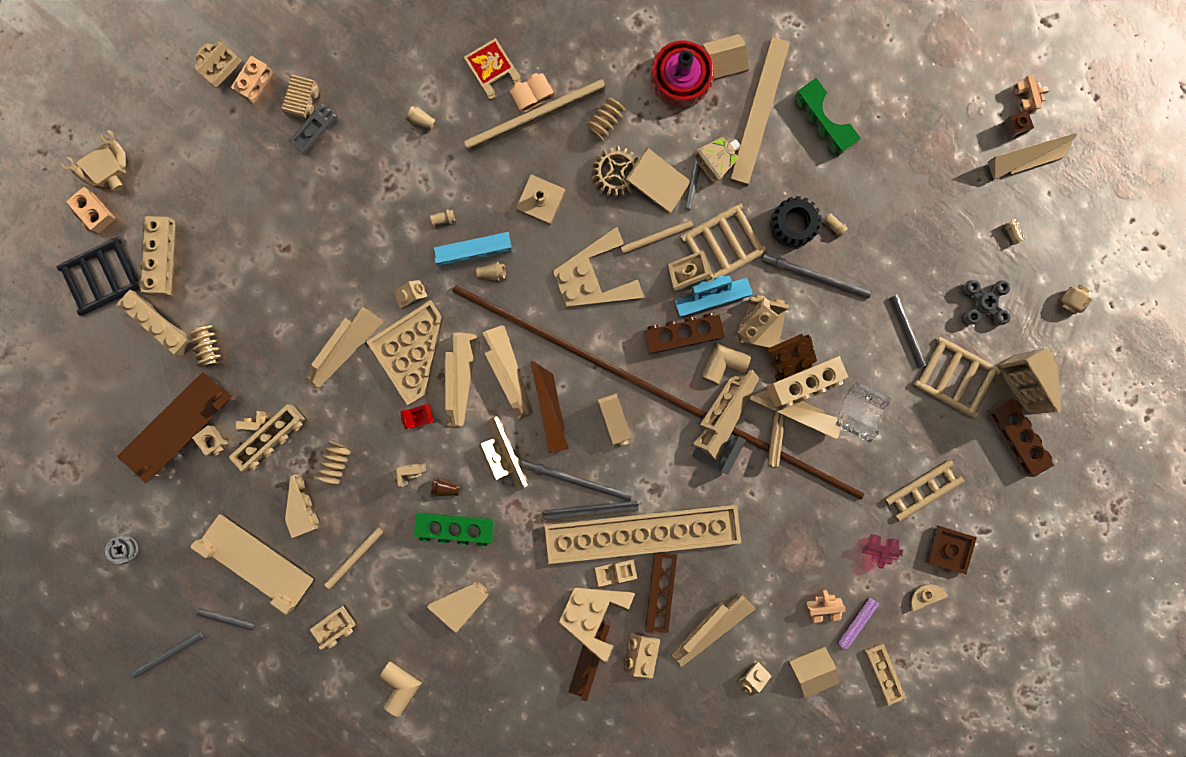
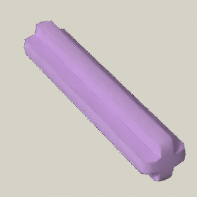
(858, 623)

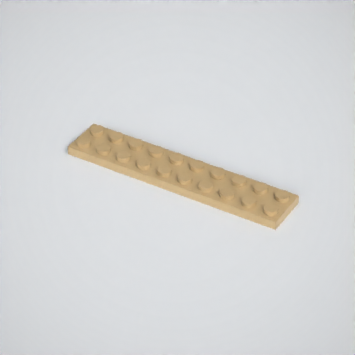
(642, 534)

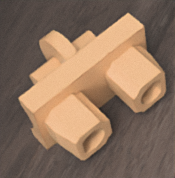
(1033, 94)
(825, 605)

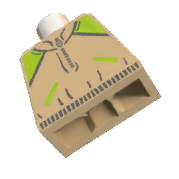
(717, 157)

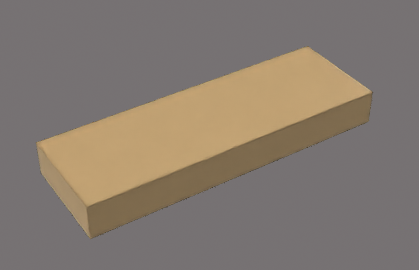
(884, 674)

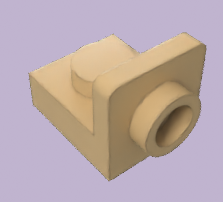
(250, 424)

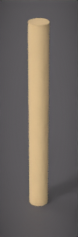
(657, 236)
(353, 558)

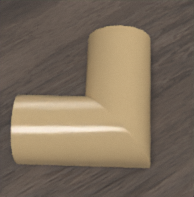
(720, 359)
(403, 685)

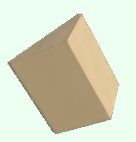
(728, 56)
(690, 271)
(815, 671)

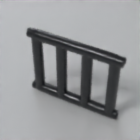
(99, 252)

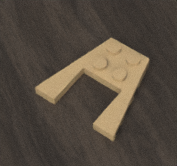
(579, 281)

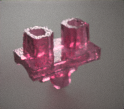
(882, 554)

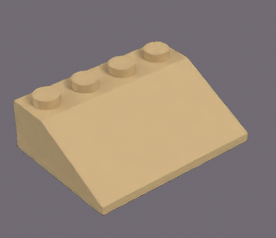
(1034, 380)

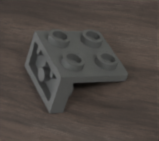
(727, 457)

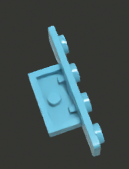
(713, 294)

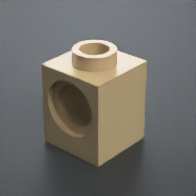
(202, 441)

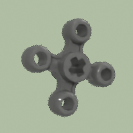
(980, 306)

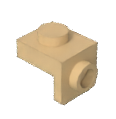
(409, 293)
(754, 679)

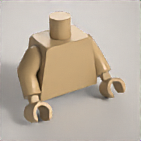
(102, 166)

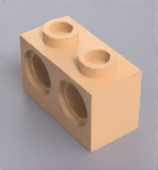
(252, 79)
(92, 208)

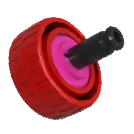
(682, 73)

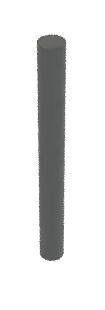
(908, 331)
(167, 654)

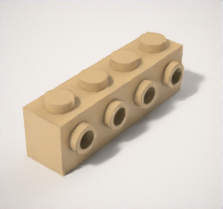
(157, 255)
(267, 438)

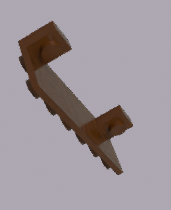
(174, 427)

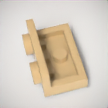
(332, 627)
(641, 656)

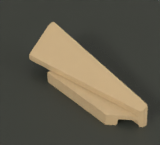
(1030, 156)
(342, 345)
(506, 370)
(458, 376)
(803, 413)
(725, 414)
(712, 628)

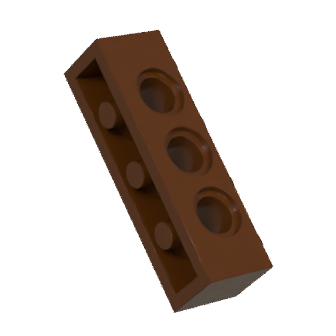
(713, 333)
(1000, 416)

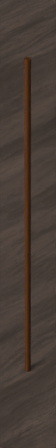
(650, 388)

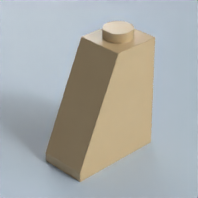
(614, 420)
(459, 605)

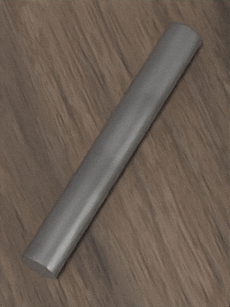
(692, 186)
(226, 619)

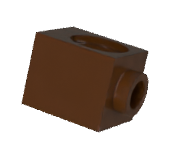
(1017, 125)

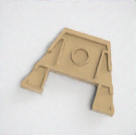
(585, 613)

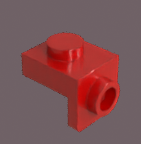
(416, 416)

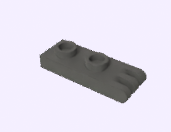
(312, 129)

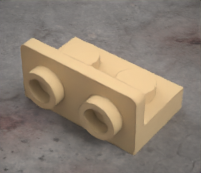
(757, 321)
(408, 471)

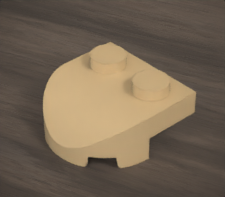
(216, 62)

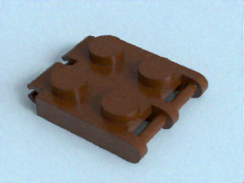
(793, 356)

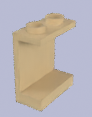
(773, 333)

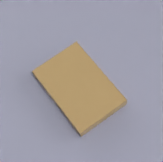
(658, 180)

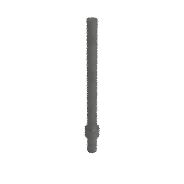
(781, 263)
(539, 469)

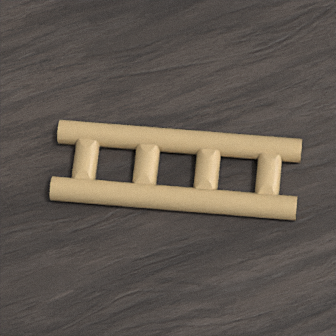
(922, 502)

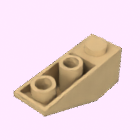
(298, 510)

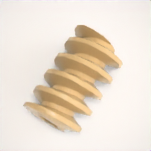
(604, 118)
(204, 347)
(333, 463)

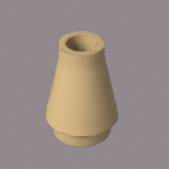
(420, 118)
(491, 272)

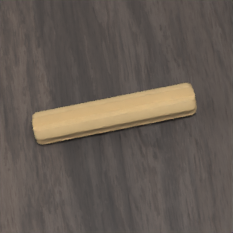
(776, 440)

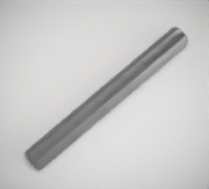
(591, 510)

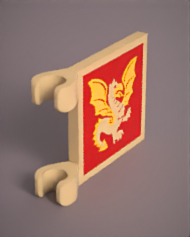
(491, 64)

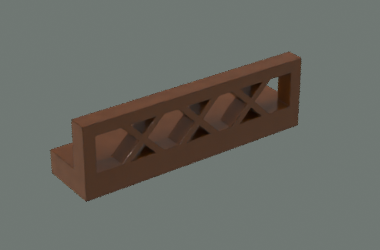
(653, 592)
(587, 666)

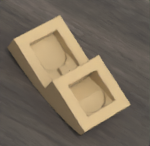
(615, 573)

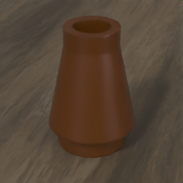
(442, 487)

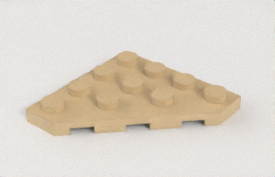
(408, 350)

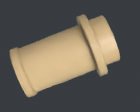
(442, 218)
(835, 225)
(1014, 232)

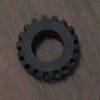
(800, 207)

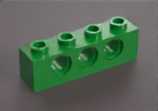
(424, 521)

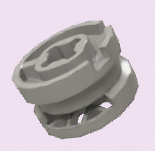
(120, 550)

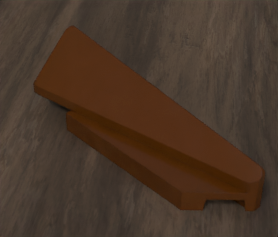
(549, 408)

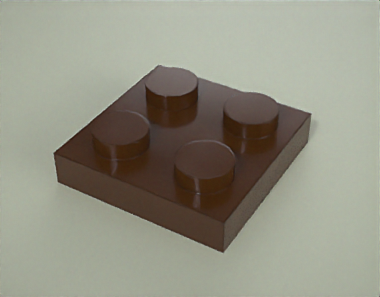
(951, 549)

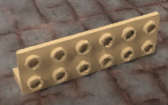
(254, 563)

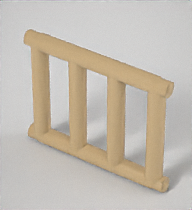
(721, 219)
(938, 392)

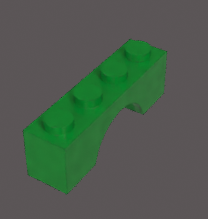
(838, 136)

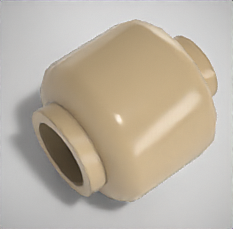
(1076, 299)

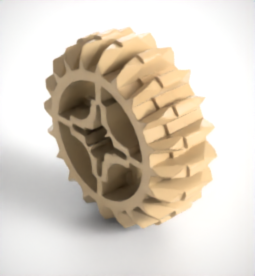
(623, 167)

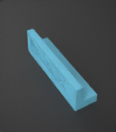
(473, 249)

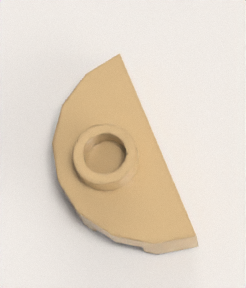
(926, 595)

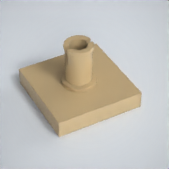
(540, 199)

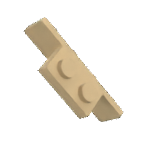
(500, 456)

